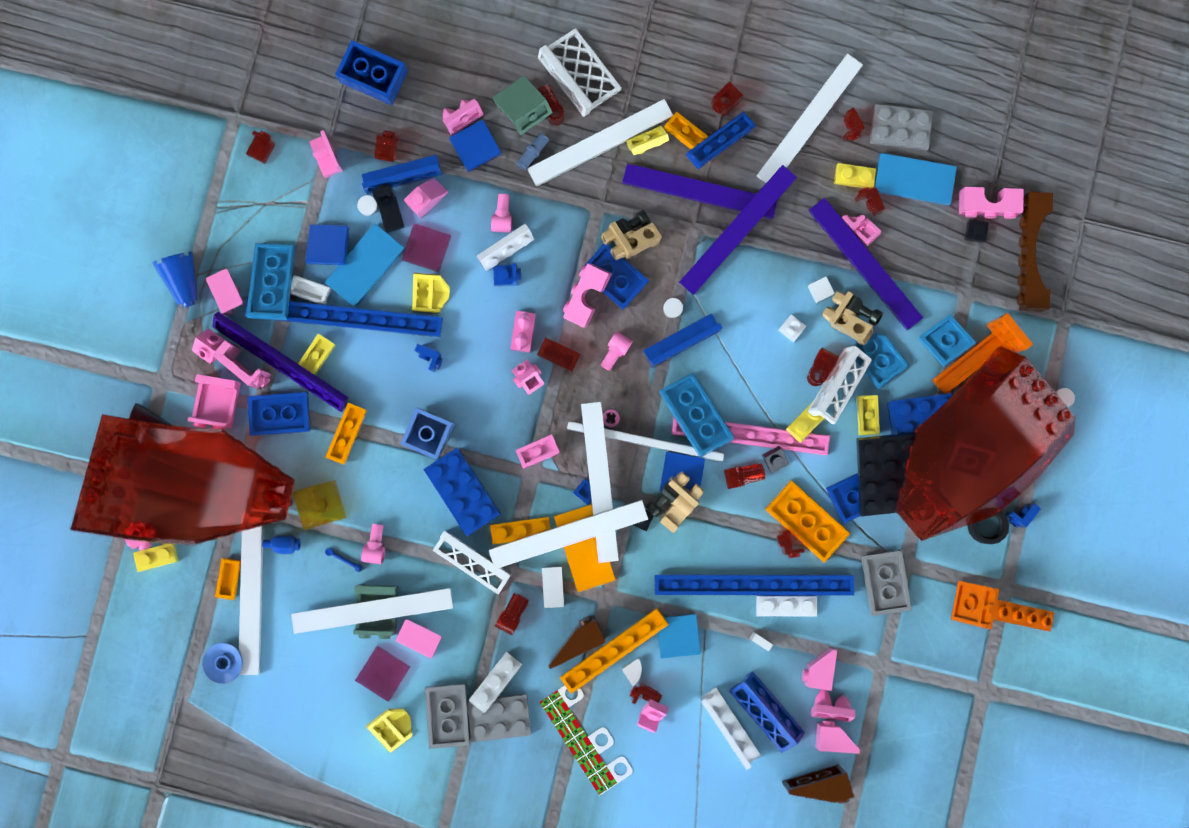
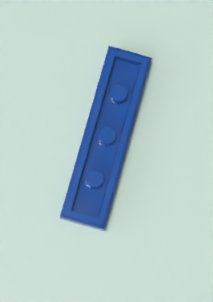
(720, 140)

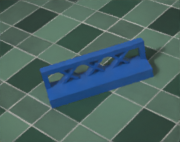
(402, 173)
(682, 340)
(770, 711)

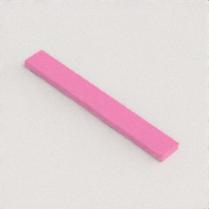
(770, 438)

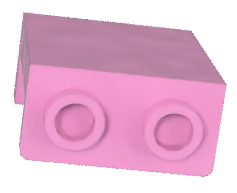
(226, 355)
(215, 402)

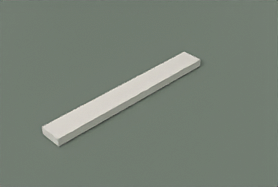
(811, 117)
(600, 143)
(649, 442)
(599, 476)
(568, 534)
(251, 600)
(372, 610)

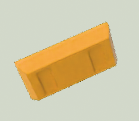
(228, 578)

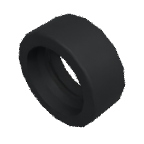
(1001, 534)

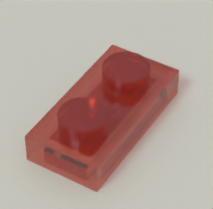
(558, 354)

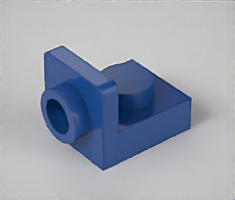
(506, 275)
(426, 353)
(1026, 515)

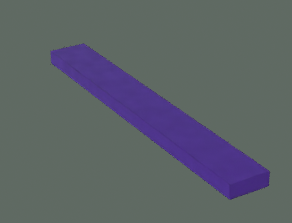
(690, 188)
(737, 230)
(865, 264)
(279, 361)

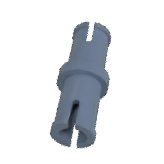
(532, 151)

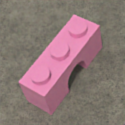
(973, 203)
(577, 309)

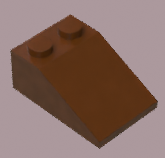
(582, 639)
(825, 785)

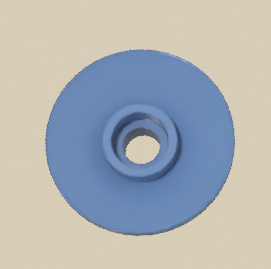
(214, 667)

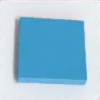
(947, 341)
(679, 637)

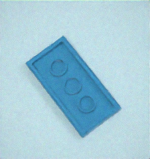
(915, 179)
(365, 265)
(270, 281)
(696, 415)

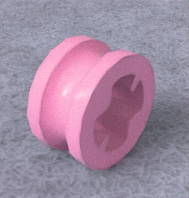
(617, 418)

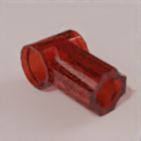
(549, 95)
(740, 476)
(511, 616)

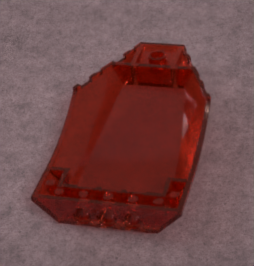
(983, 446)
(176, 484)

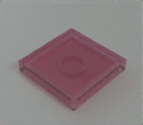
(426, 248)
(382, 673)

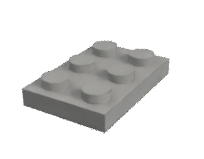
(901, 127)
(886, 583)
(447, 716)
(504, 719)

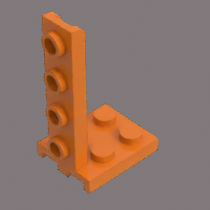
(1004, 334)
(980, 606)

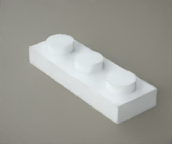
(505, 247)
(786, 605)
(495, 682)

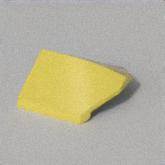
(429, 292)
(391, 728)

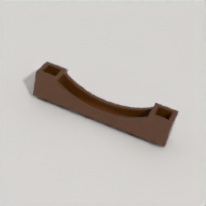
(1032, 294)

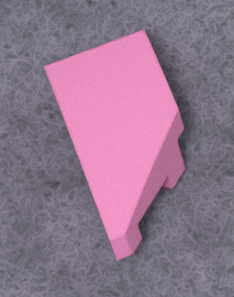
(862, 228)

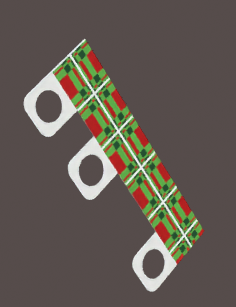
(583, 746)

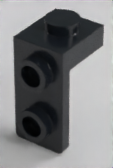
(388, 207)

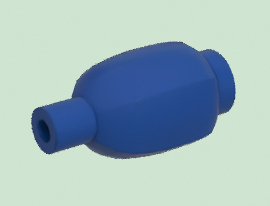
(283, 544)

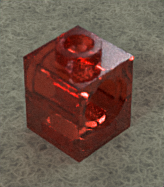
(728, 91)

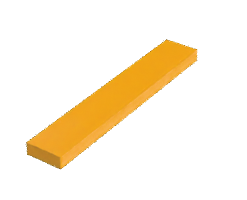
(614, 650)

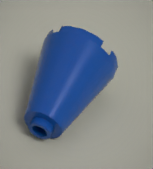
(179, 277)

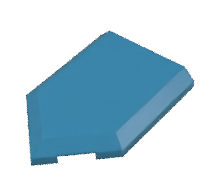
(885, 358)

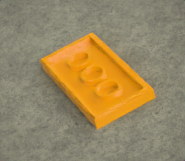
(807, 521)
(584, 556)

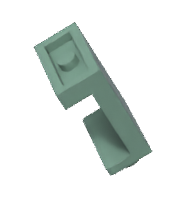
(522, 104)
(383, 628)

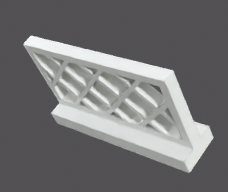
(565, 79)

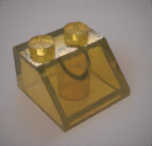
(319, 505)

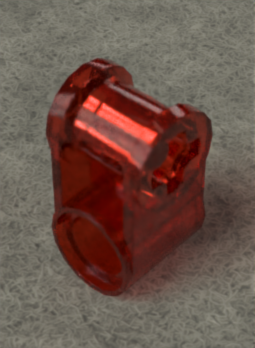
(822, 364)

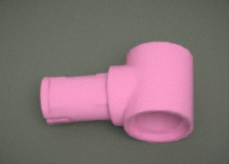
(502, 220)
(618, 346)
(374, 551)

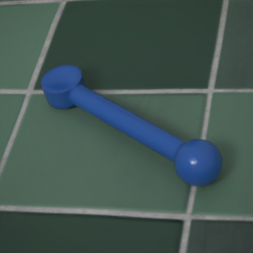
(329, 552)

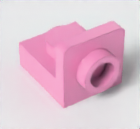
(651, 714)

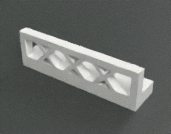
(837, 377)
(472, 555)
(730, 727)

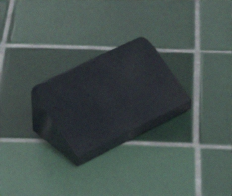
(142, 413)

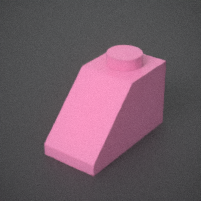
(425, 197)
(820, 671)
(833, 739)

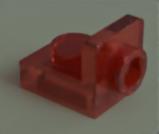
(854, 123)
(386, 146)
(260, 147)
(873, 201)
(647, 692)

